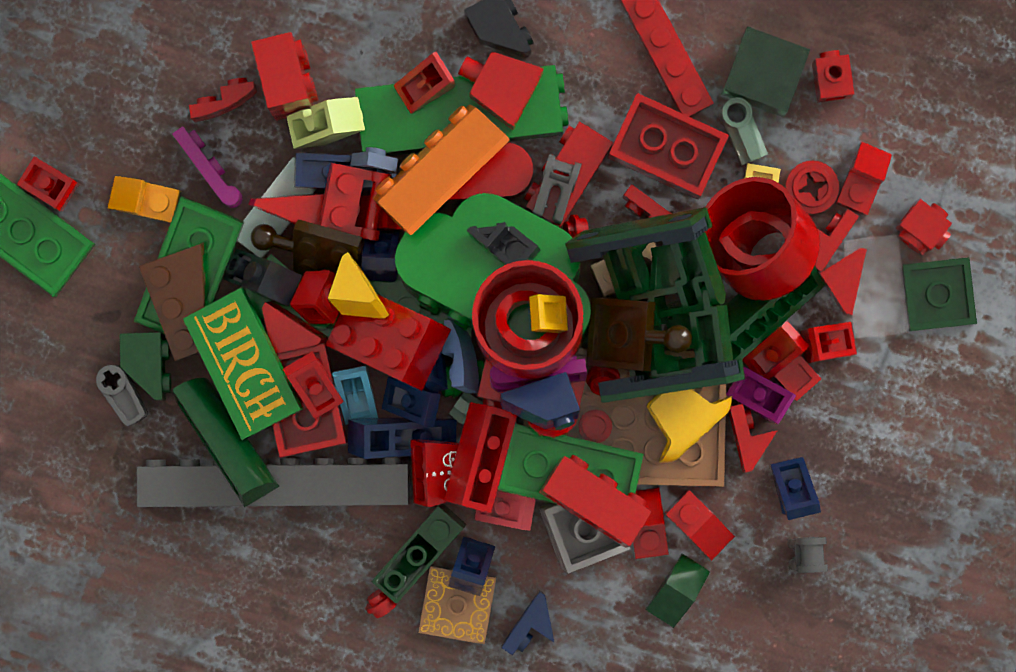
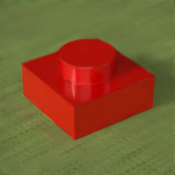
(797, 377)

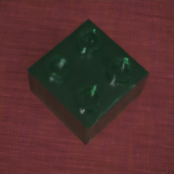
(765, 71)

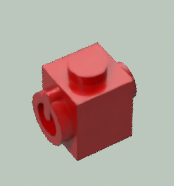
(832, 76)
(924, 227)
(312, 298)

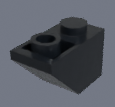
(496, 27)
(262, 277)

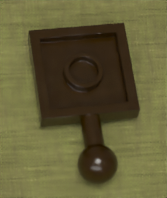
(312, 245)
(624, 334)

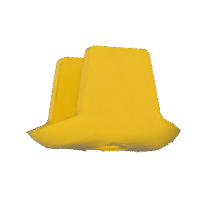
(684, 419)

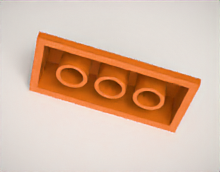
(439, 168)

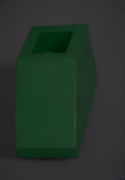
(144, 361)

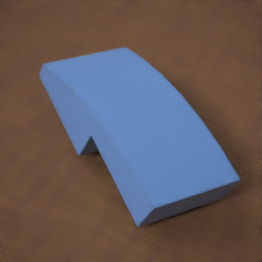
(464, 368)

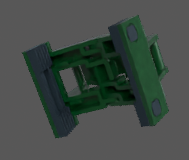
(681, 267)

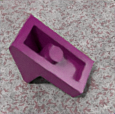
(761, 396)

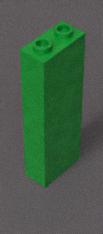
(399, 132)

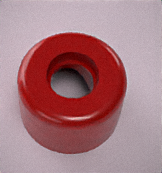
(743, 216)
(504, 292)

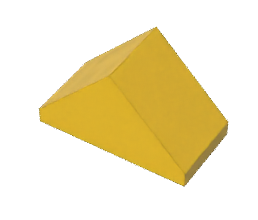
(353, 292)

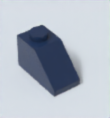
(544, 402)

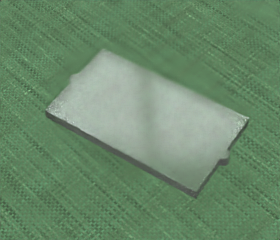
(881, 294)

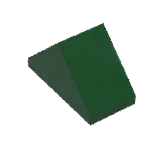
(678, 591)

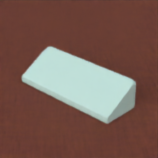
(281, 186)

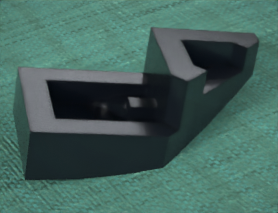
(505, 242)

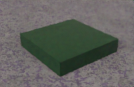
(939, 294)

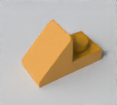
(143, 199)

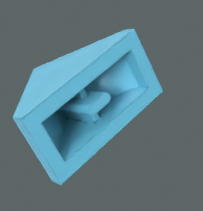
(357, 393)

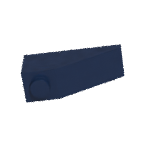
(393, 436)

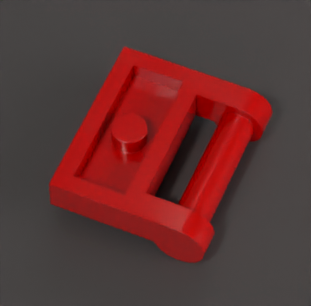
(343, 199)

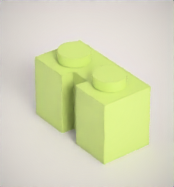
(325, 122)

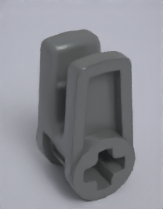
(552, 179)
(125, 398)
(808, 554)

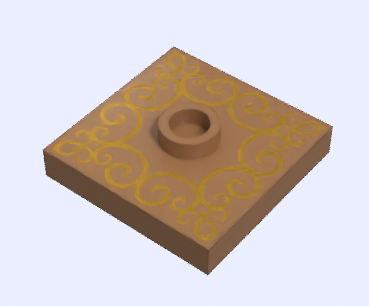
(455, 612)

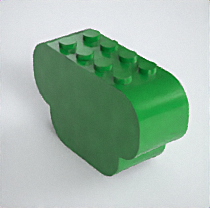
(448, 266)

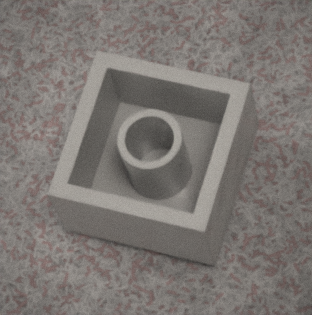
(575, 540)

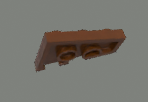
(176, 292)

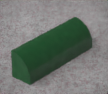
(755, 319)
(217, 432)

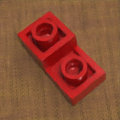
(233, 96)

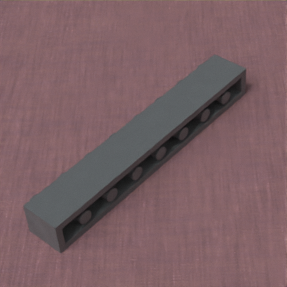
(298, 484)

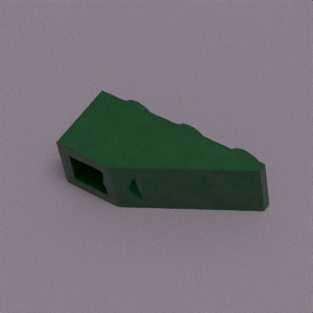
(419, 553)

